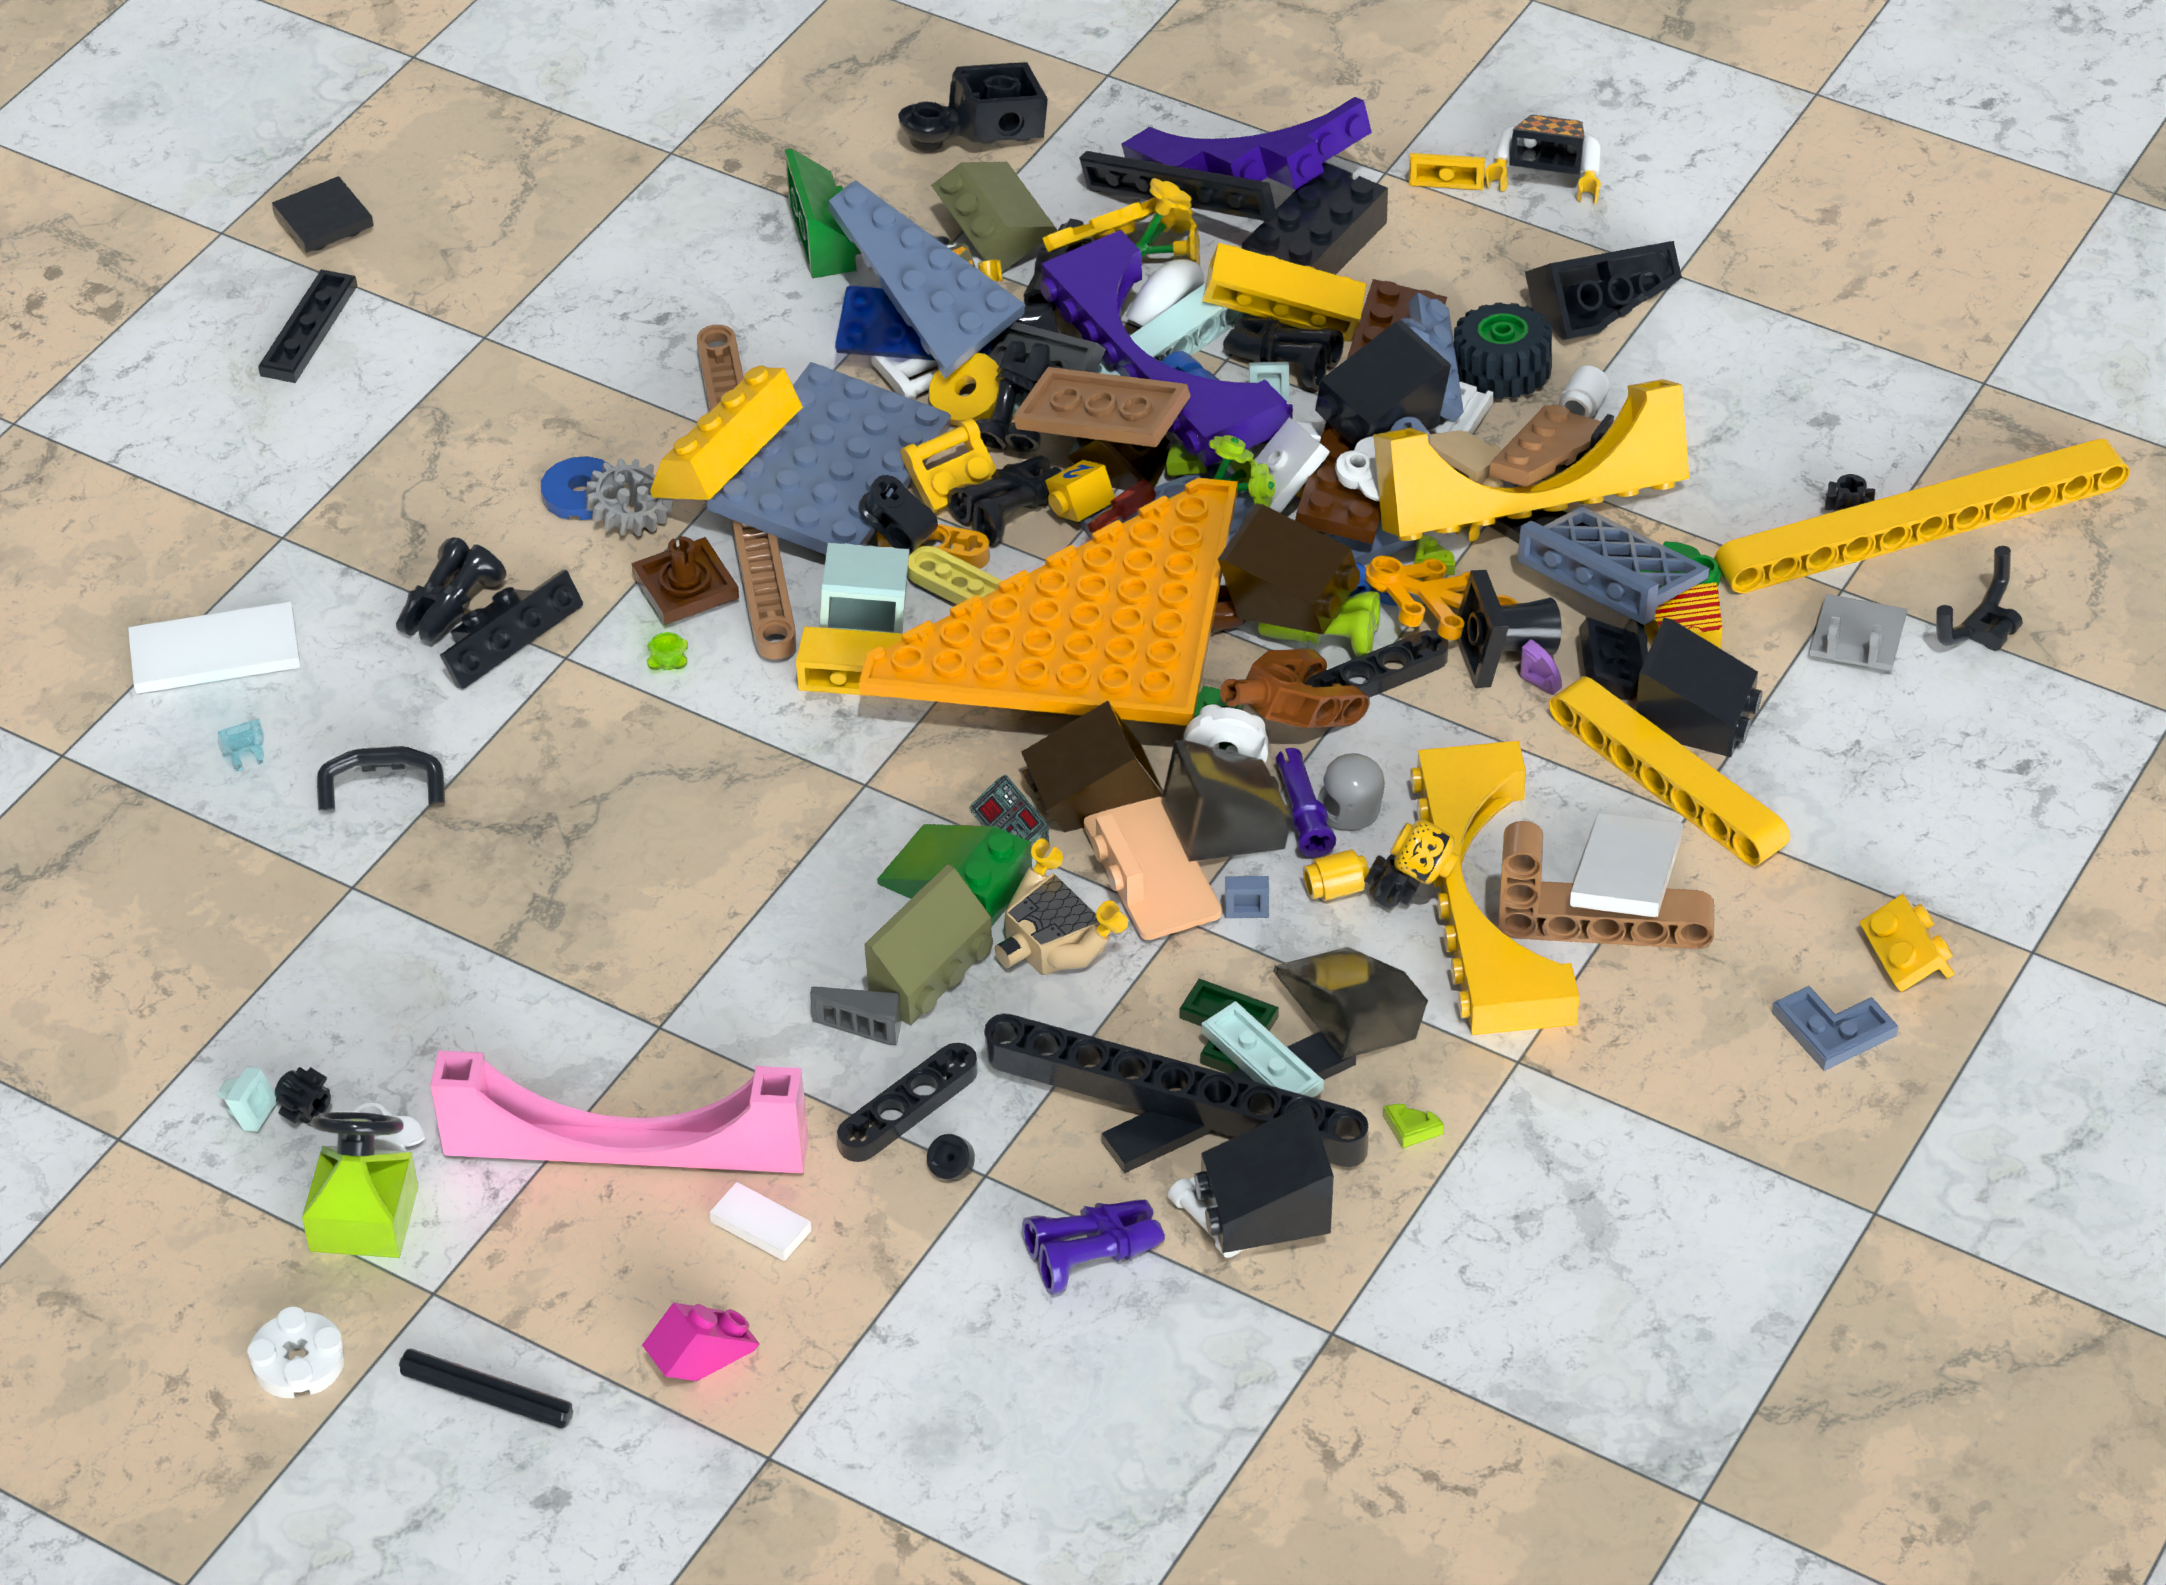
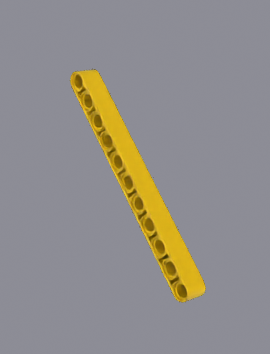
(1921, 515)

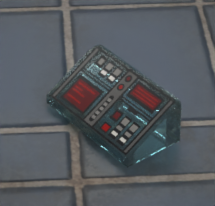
(1009, 810)

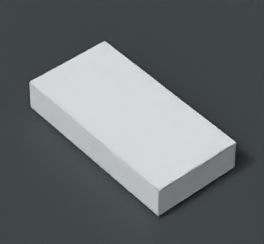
(760, 1221)

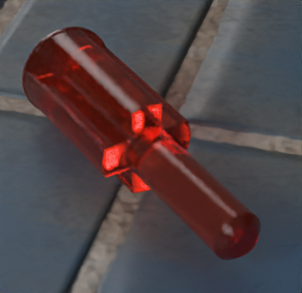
(1125, 504)

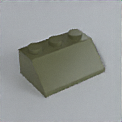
(994, 210)
(929, 944)

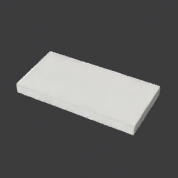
(213, 647)
(1627, 865)

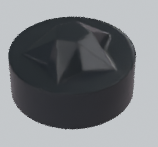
(950, 1157)

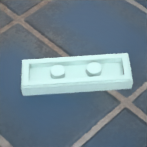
(1260, 1052)

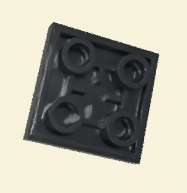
(322, 214)

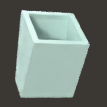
(864, 588)

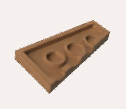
(1545, 441)

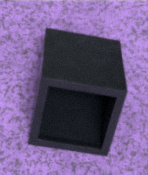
(1384, 382)
(1697, 691)
(1268, 1184)

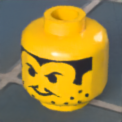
(1424, 851)

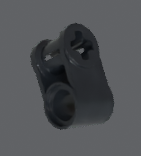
(898, 517)

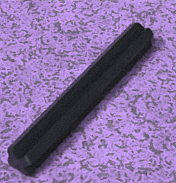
(486, 1388)

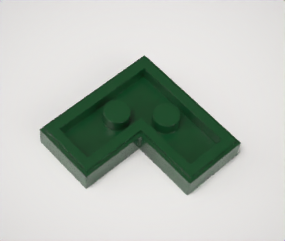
(1209, 999)

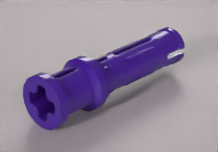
(1309, 814)

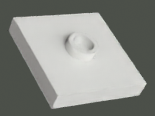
(1291, 459)

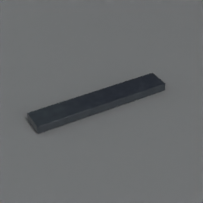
(1208, 190)
(1157, 1134)

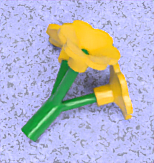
(1171, 212)

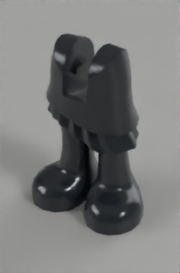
(1267, 342)
(1014, 378)
(1005, 492)
(436, 607)

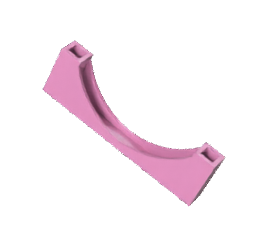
(494, 1117)

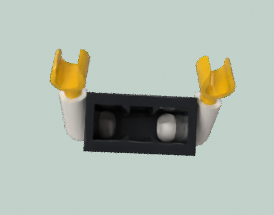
(1549, 146)

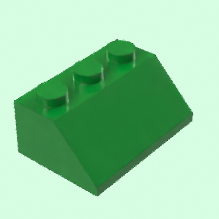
(821, 237)

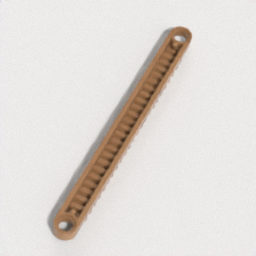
(756, 550)

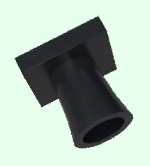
(1500, 628)

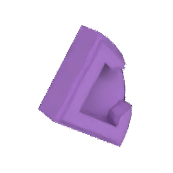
(1539, 668)

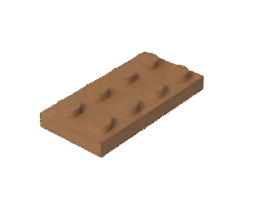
(1102, 406)

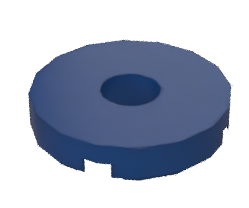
(560, 481)

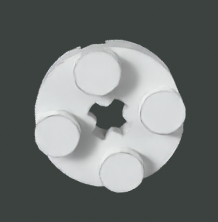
(1232, 726)
(294, 1331)

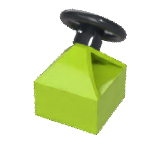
(359, 1193)

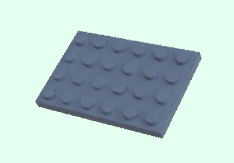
(826, 458)

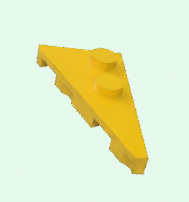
(1103, 225)

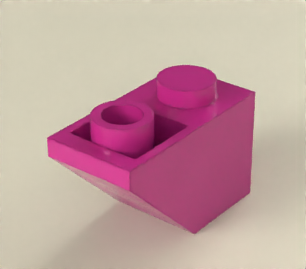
(698, 1341)

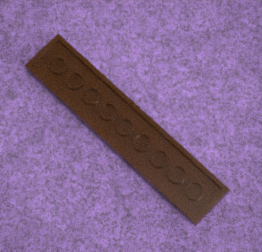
(1325, 501)

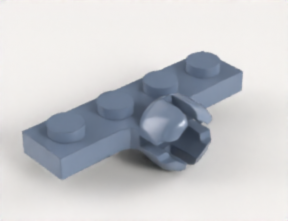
(1433, 324)

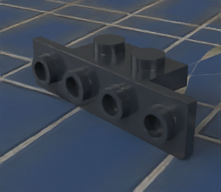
(507, 625)

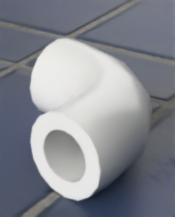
(1165, 289)

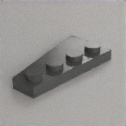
(1065, 350)

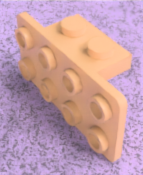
(1151, 869)

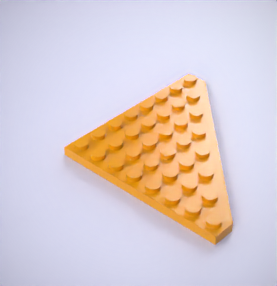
(1089, 627)

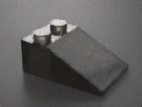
(1355, 999)

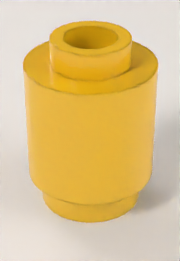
(1335, 875)

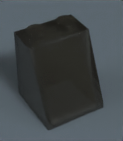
(1223, 803)

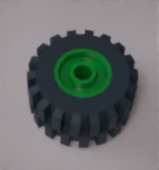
(1503, 349)

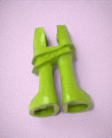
(1356, 620)

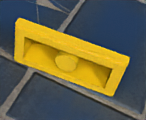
(1446, 171)

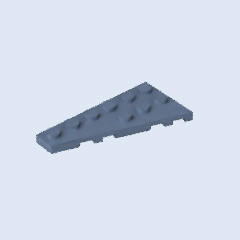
(930, 285)

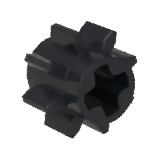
(1848, 492)
(1389, 883)
(302, 1094)

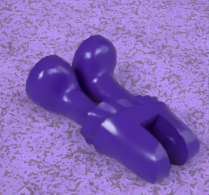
(1111, 1231)

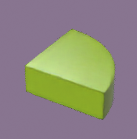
(1182, 463)
(1429, 549)
(1412, 1125)

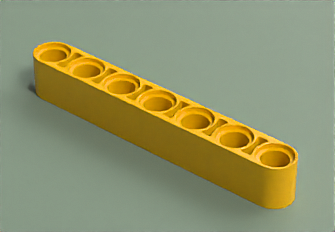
(1669, 771)

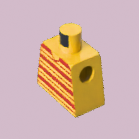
(1694, 609)

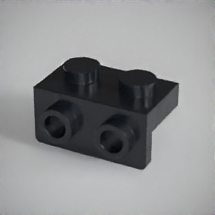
(1614, 655)

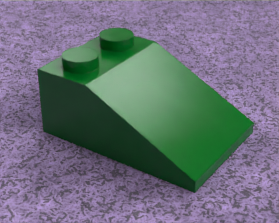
(984, 856)

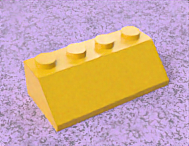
(727, 436)

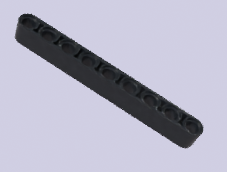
(1156, 1077)

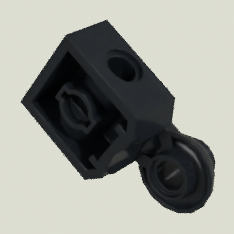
(984, 107)

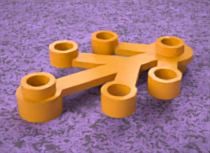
(1437, 592)

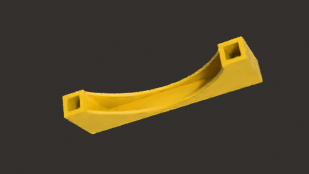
(1638, 451)
(1499, 979)

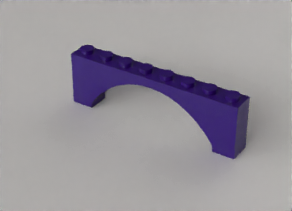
(1090, 291)

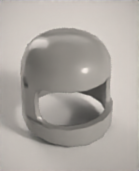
(1357, 787)

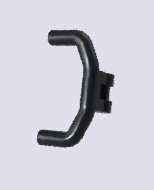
(1988, 622)
(369, 759)

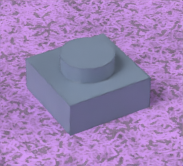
(1246, 897)

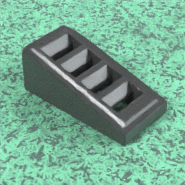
(859, 1012)

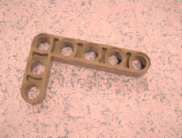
(1543, 909)

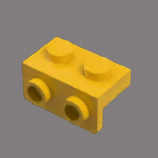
(1906, 943)

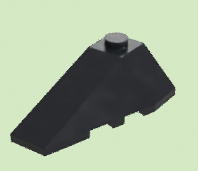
(1595, 290)

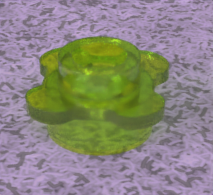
(667, 652)

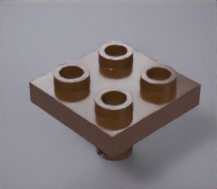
(685, 579)

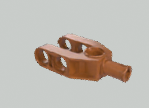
(1279, 694)

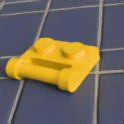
(968, 468)

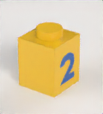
(1080, 490)

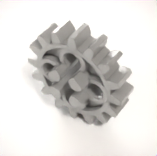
(610, 499)

